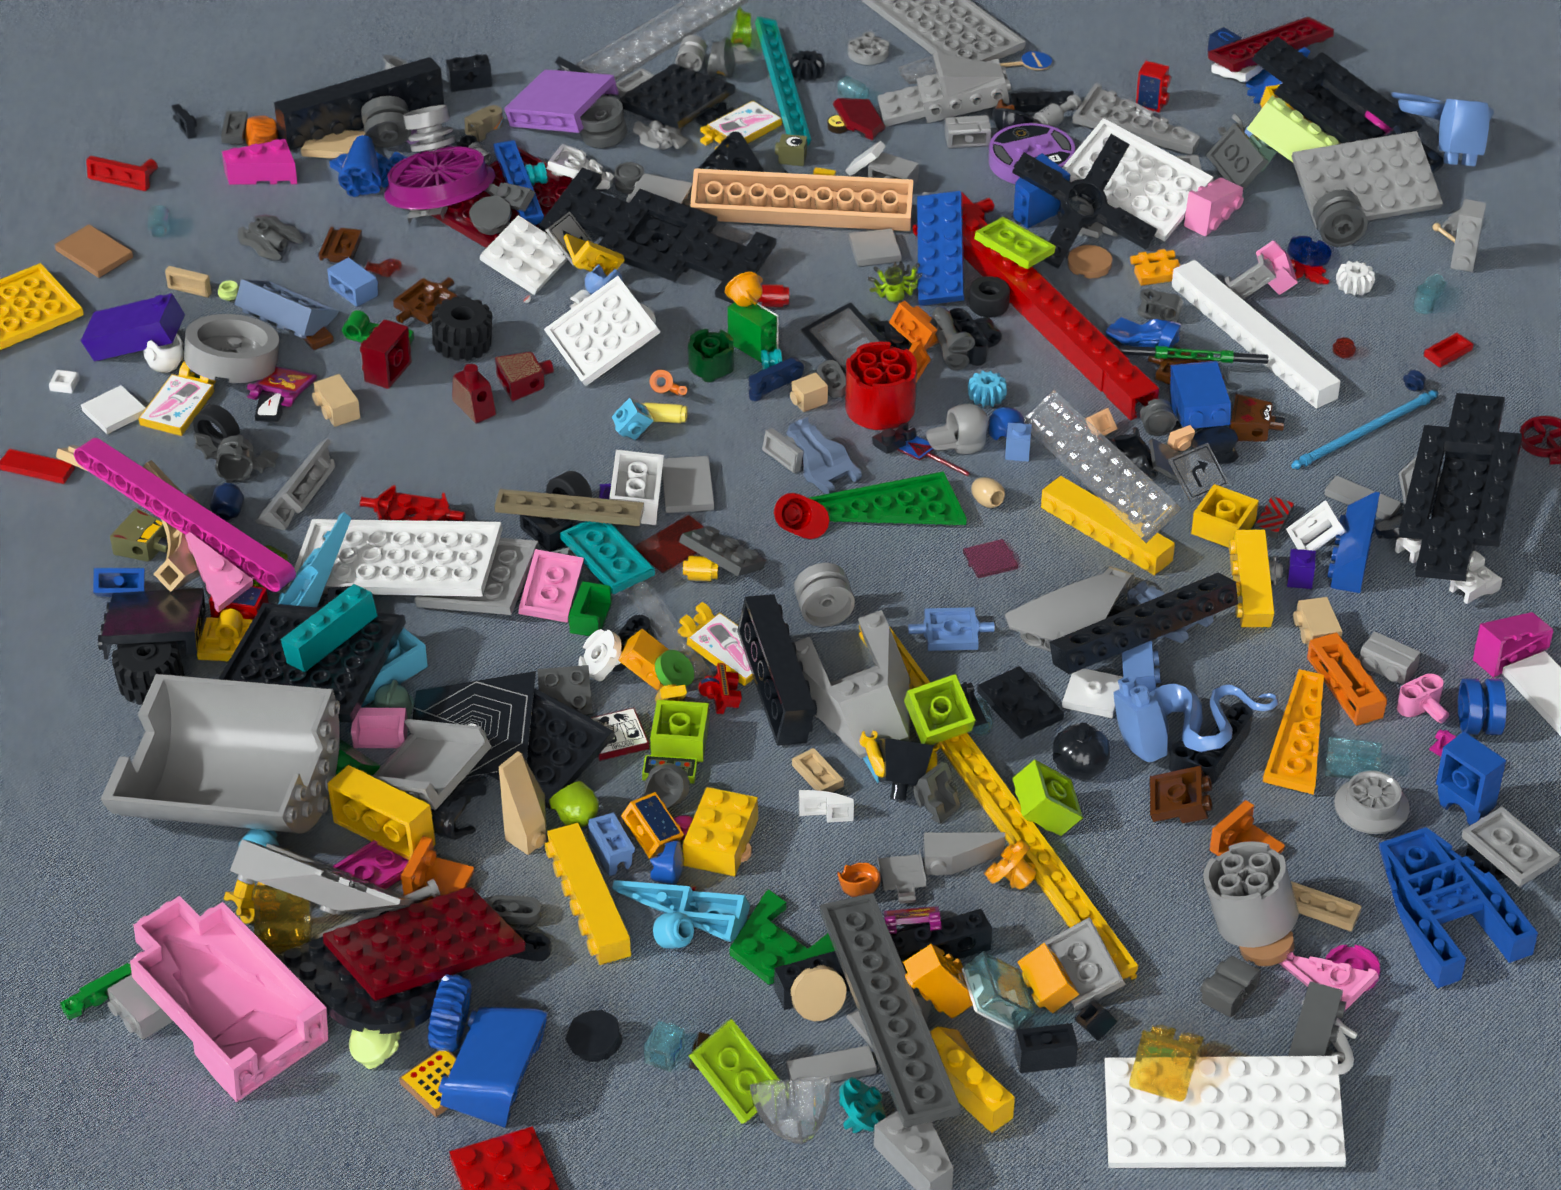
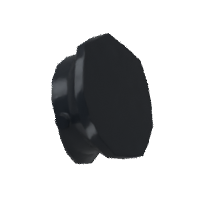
(1221, 441)
(594, 1035)

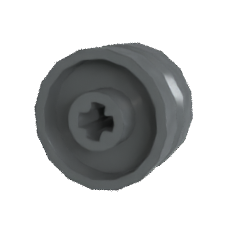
(385, 121)
(604, 123)
(1340, 218)

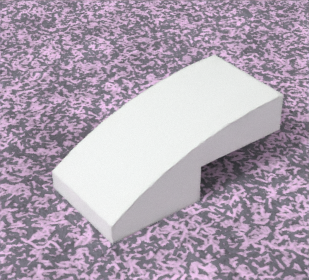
(833, 805)

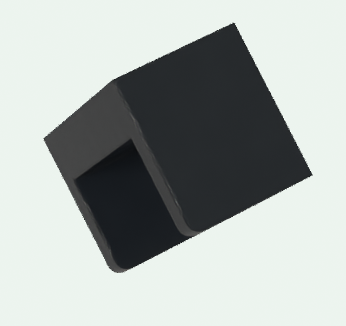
(544, 531)
(1045, 1048)

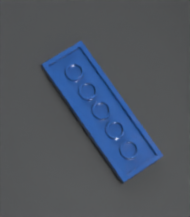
(940, 248)

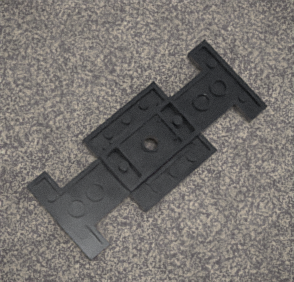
(631, 232)

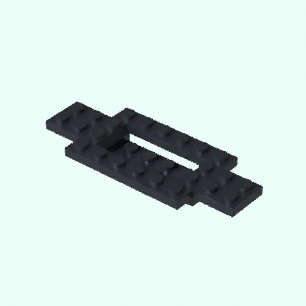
(1304, 92)
(1471, 488)

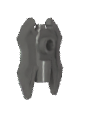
(267, 235)

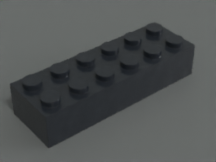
(776, 670)

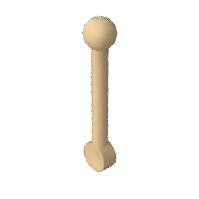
(1437, 227)

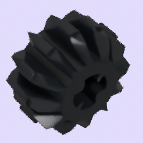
(807, 65)

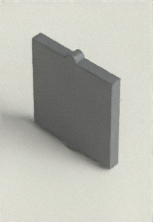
(1160, 454)

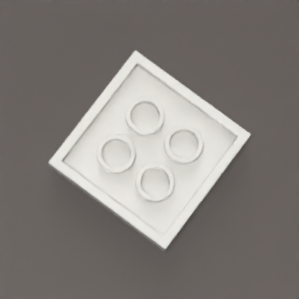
(524, 255)

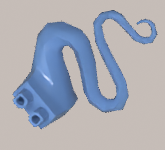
(1462, 124)
(1145, 721)

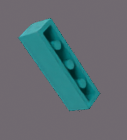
(329, 627)

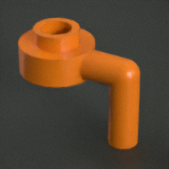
(669, 386)

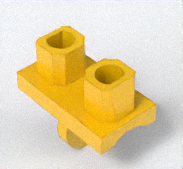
(244, 900)

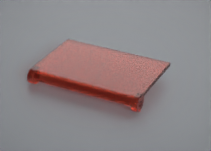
(664, 548)

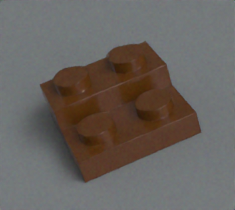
(1180, 795)

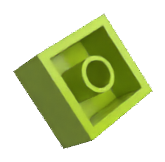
(939, 710)
(680, 729)
(1047, 798)

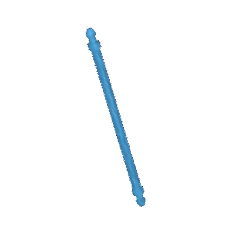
(1307, 459)

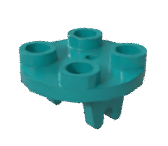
(861, 1105)

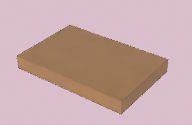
(93, 251)

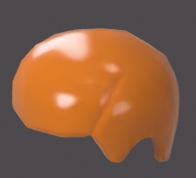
(859, 879)

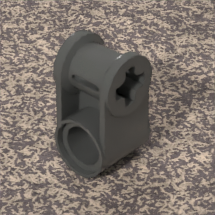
(1161, 306)

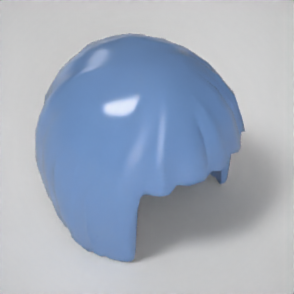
(597, 279)

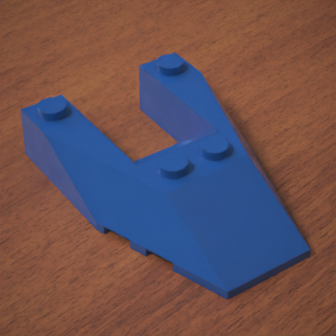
(1439, 885)

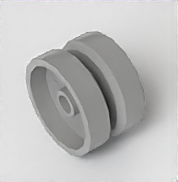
(824, 594)

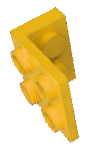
(588, 255)

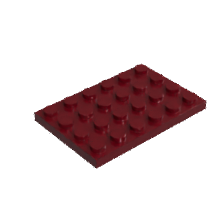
(423, 942)

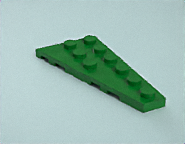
(905, 501)

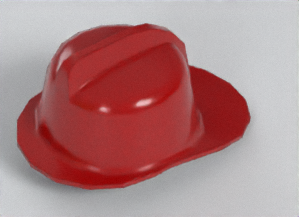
(801, 516)

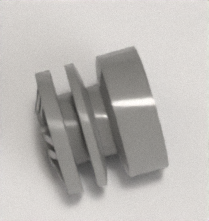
(429, 128)

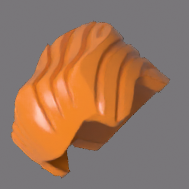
(260, 130)

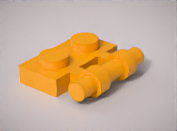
(1156, 272)

